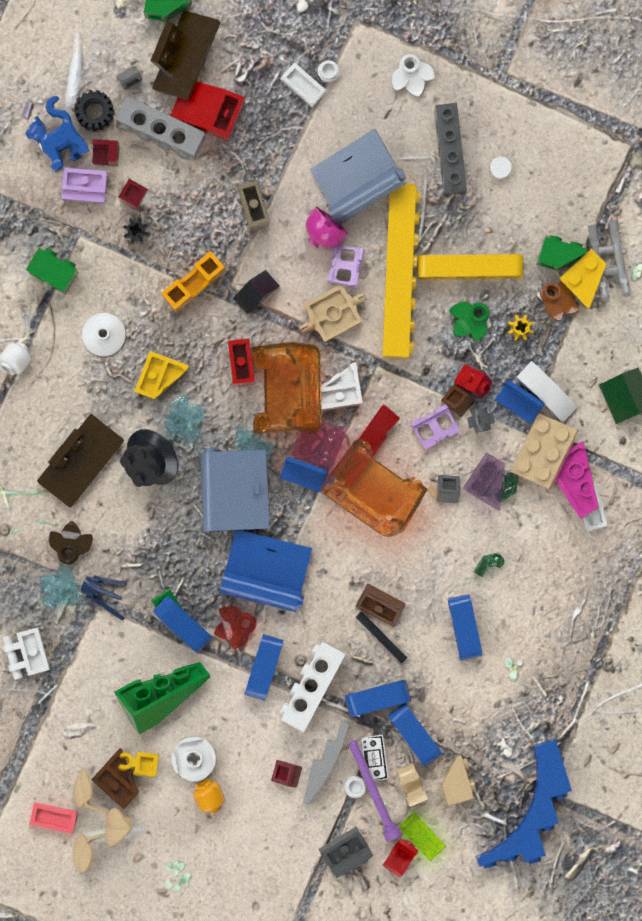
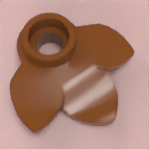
(560, 303)

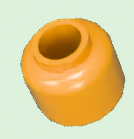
(208, 796)

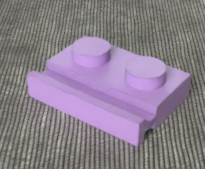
(84, 185)

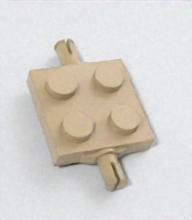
(333, 313)

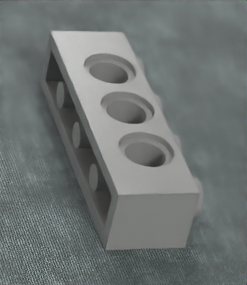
(133, 109)

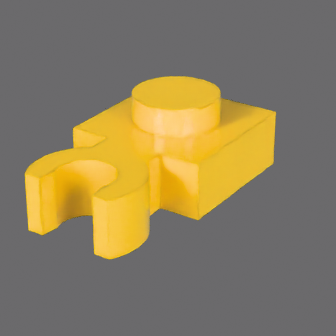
(143, 763)

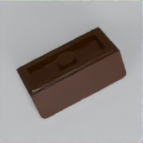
(380, 605)

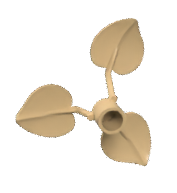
(116, 824)

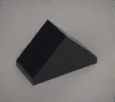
(256, 291)

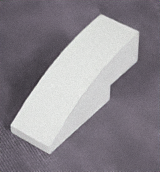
(546, 391)

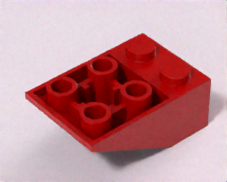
(210, 110)

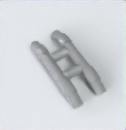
(617, 250)

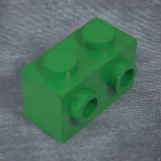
(52, 270)

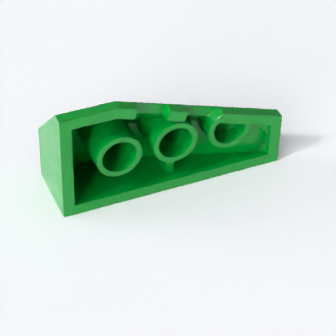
(154, 699)

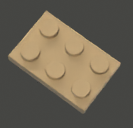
(544, 451)

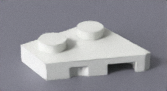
(342, 390)

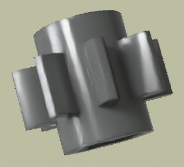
(481, 420)

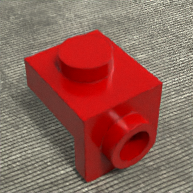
(473, 381)
(400, 857)

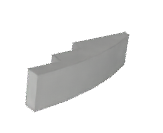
(321, 769)

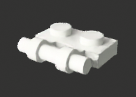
(32, 650)

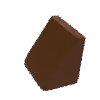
(458, 400)

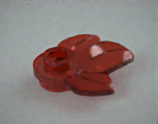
(231, 626)

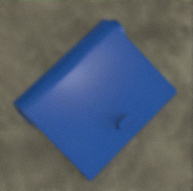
(266, 575)

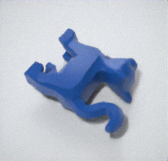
(61, 138)

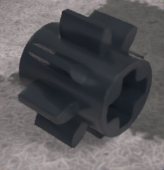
(139, 236)

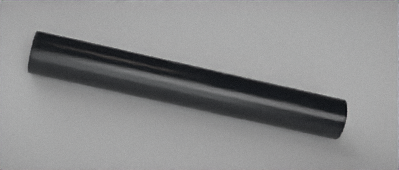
(381, 637)

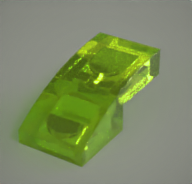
(422, 836)

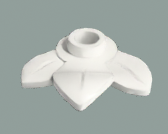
(412, 78)

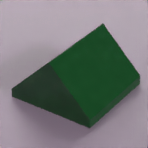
(623, 395)

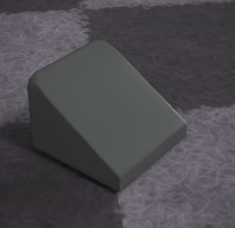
(129, 77)
(448, 489)

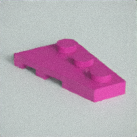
(577, 481)

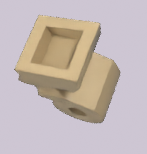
(412, 785)

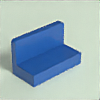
(519, 402)
(303, 474)

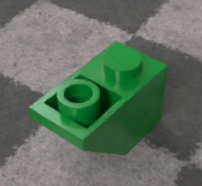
(164, 9)
(558, 254)

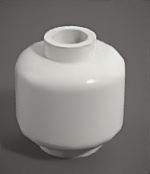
(15, 358)

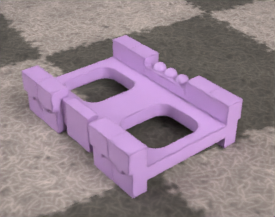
(338, 264)
(438, 433)

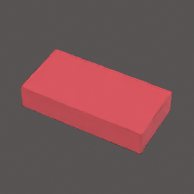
(53, 817)

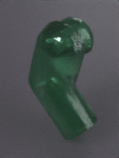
(510, 485)
(489, 560)

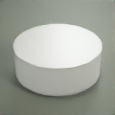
(500, 167)
(355, 786)

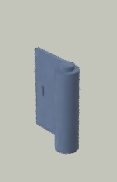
(360, 180)
(229, 490)

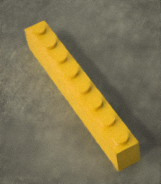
(399, 271)

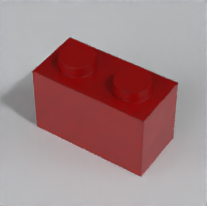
(241, 362)

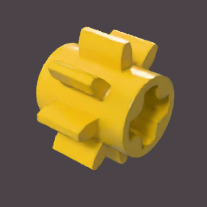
(522, 321)

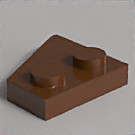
(115, 782)

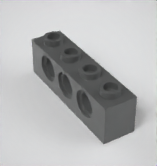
(450, 148)

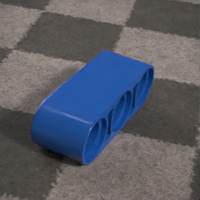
(182, 624)
(465, 627)
(264, 667)
(377, 698)
(415, 735)

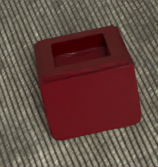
(286, 773)

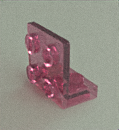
(321, 446)

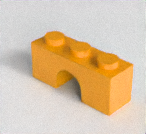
(192, 284)

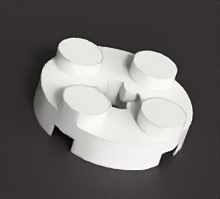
(201, 748)

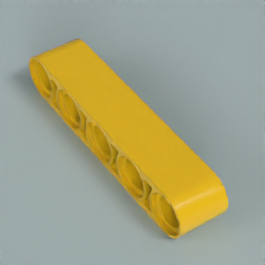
(470, 266)

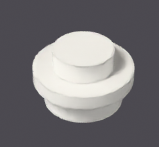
(328, 71)

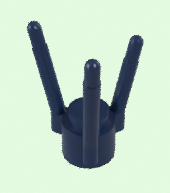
(93, 587)

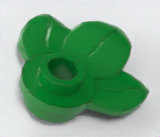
(468, 322)

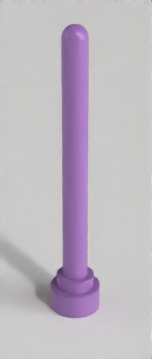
(391, 831)

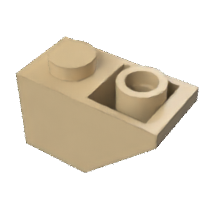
(456, 783)

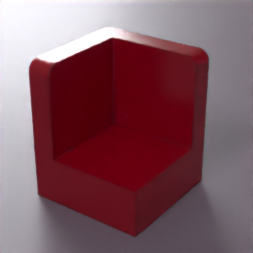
(105, 152)
(132, 195)

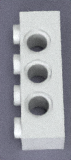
(301, 719)

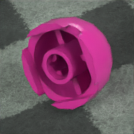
(323, 229)

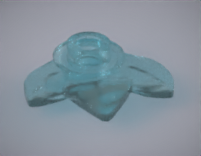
(186, 415)
(57, 585)

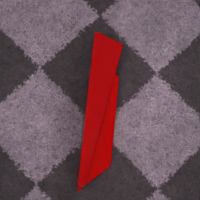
(378, 427)

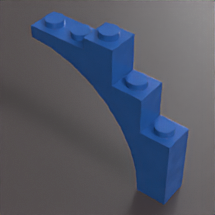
(525, 839)

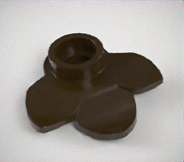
(70, 539)

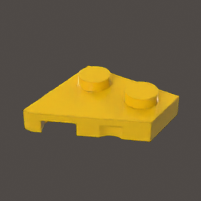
(585, 277)
(158, 375)

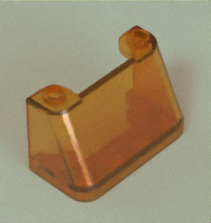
(290, 388)
(373, 491)

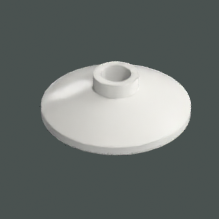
(107, 345)

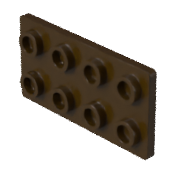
(183, 53)
(80, 460)

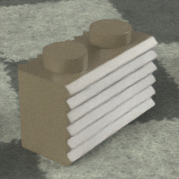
(253, 205)

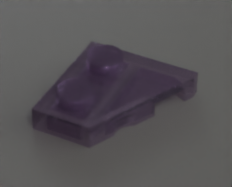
(487, 481)

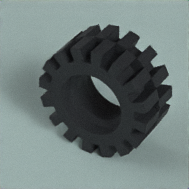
(85, 101)

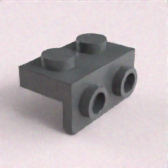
(346, 852)

